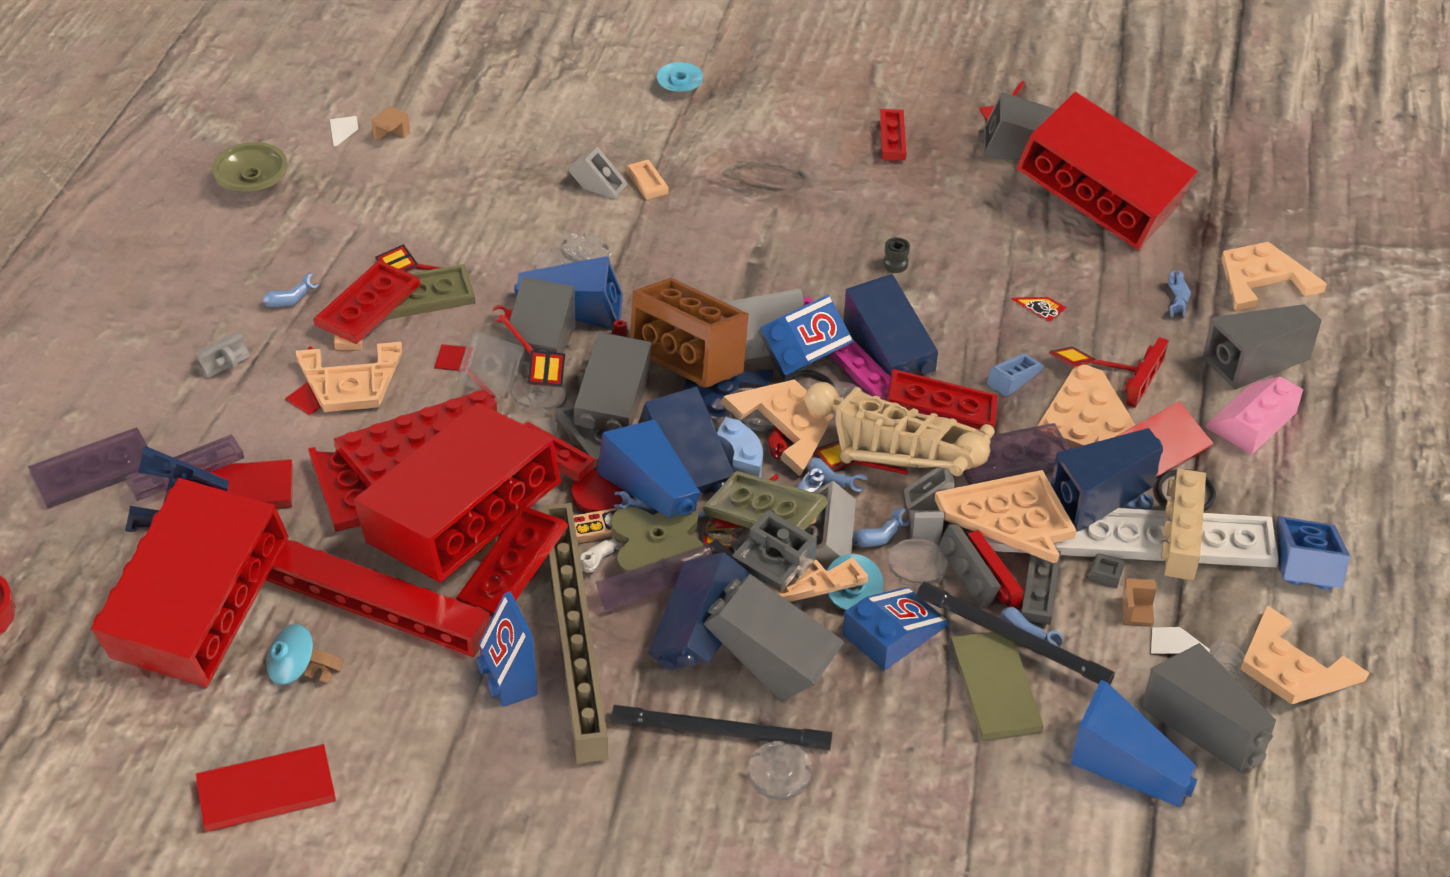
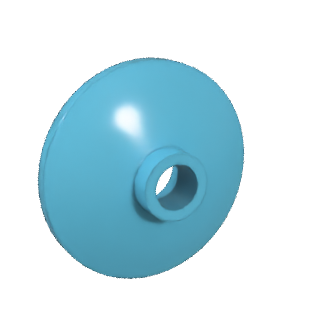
(680, 76)
(847, 598)
(289, 654)

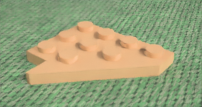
(1087, 408)
(1013, 511)

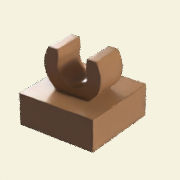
(323, 661)

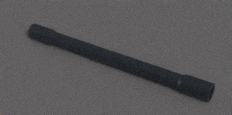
(1087, 668)
(639, 717)

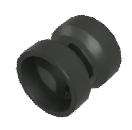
(896, 255)

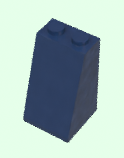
(888, 327)
(692, 437)
(1105, 475)
(681, 634)

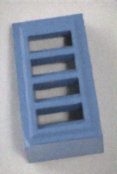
(1011, 375)

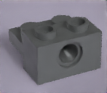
(776, 551)

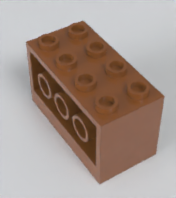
(690, 331)

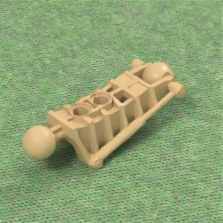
(892, 435)

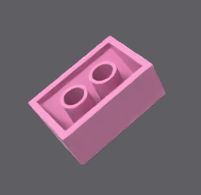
(1257, 413)

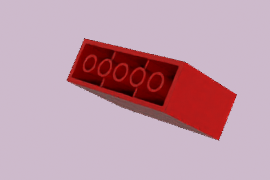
(1106, 170)
(457, 491)
(191, 582)

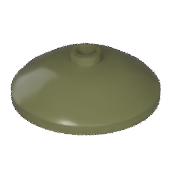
(250, 167)

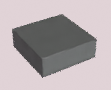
(1106, 570)

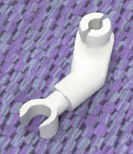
(592, 557)

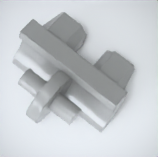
(223, 354)

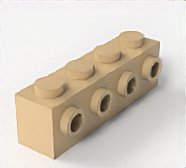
(1184, 524)

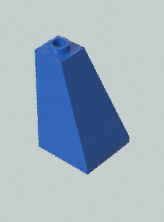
(596, 289)
(648, 468)
(1129, 750)

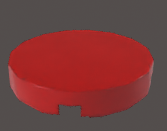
(595, 493)

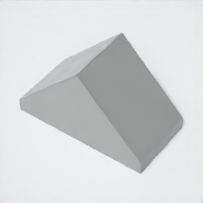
(922, 492)
(926, 524)

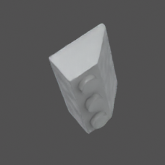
(762, 311)
(833, 525)

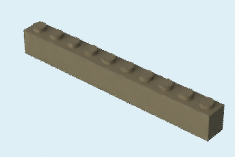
(576, 642)

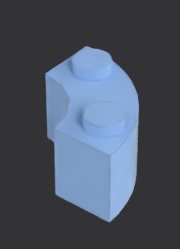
(741, 447)

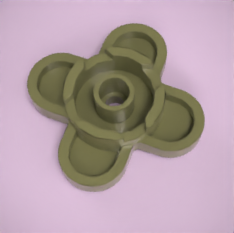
(651, 536)

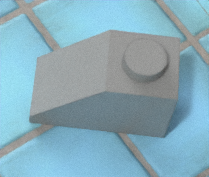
(597, 174)

